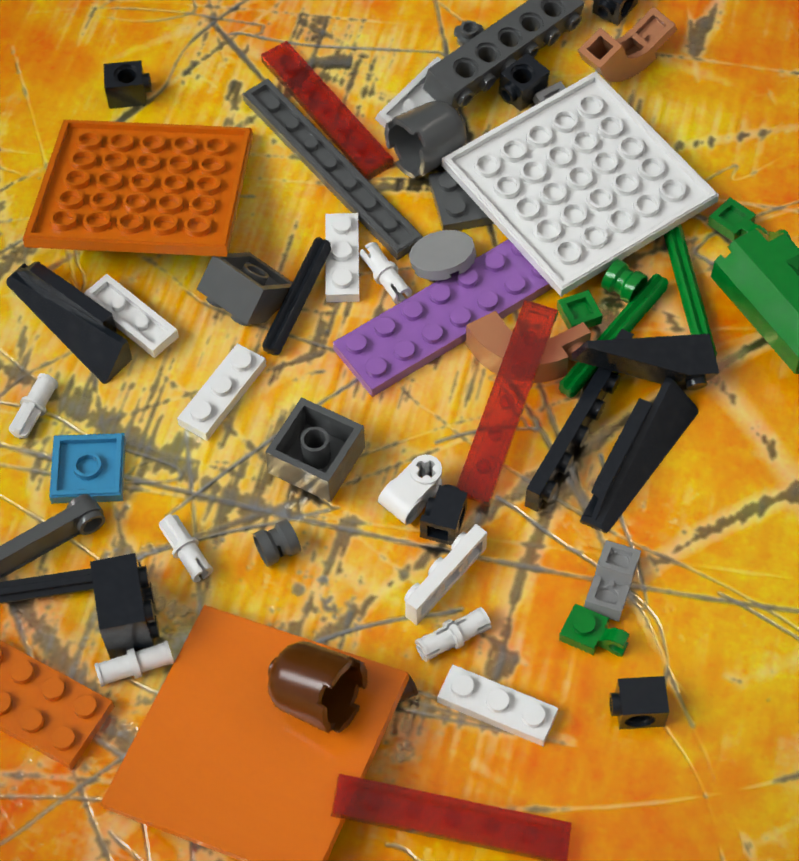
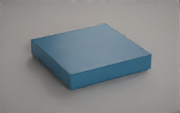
(88, 466)

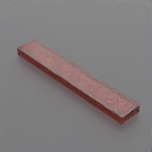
(327, 110)
(506, 402)
(450, 819)

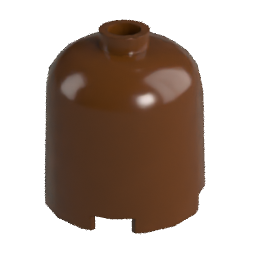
(316, 685)

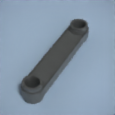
(80, 517)

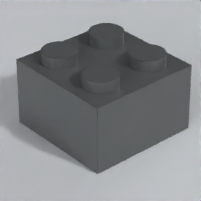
(315, 449)

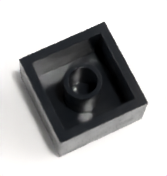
(124, 604)

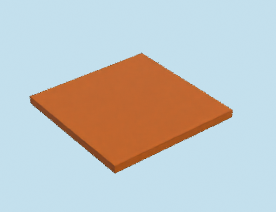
(141, 188)
(231, 765)

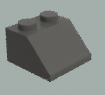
(244, 287)

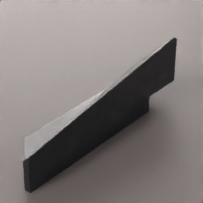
(73, 318)
(638, 452)

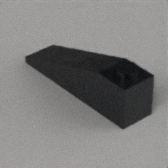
(683, 358)

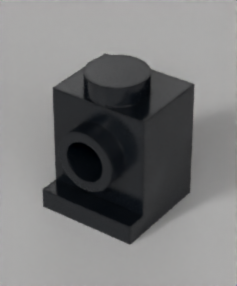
(444, 515)

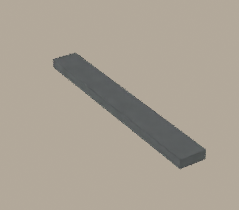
(332, 168)

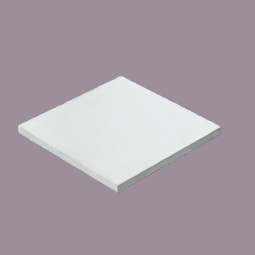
(579, 182)

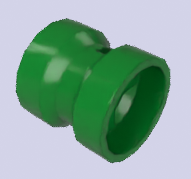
(623, 280)

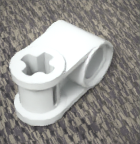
(409, 492)

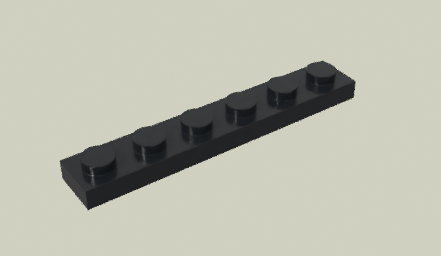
(572, 434)

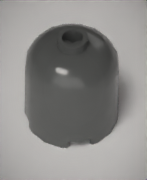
(425, 137)

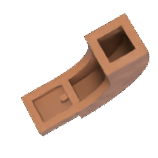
(632, 52)
(490, 336)

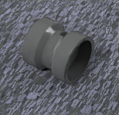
(277, 542)

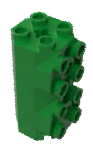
(764, 286)

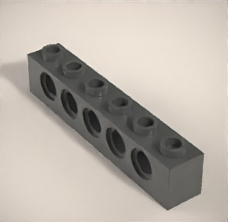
(482, 59)

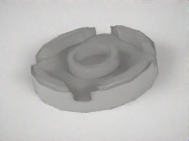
(442, 254)

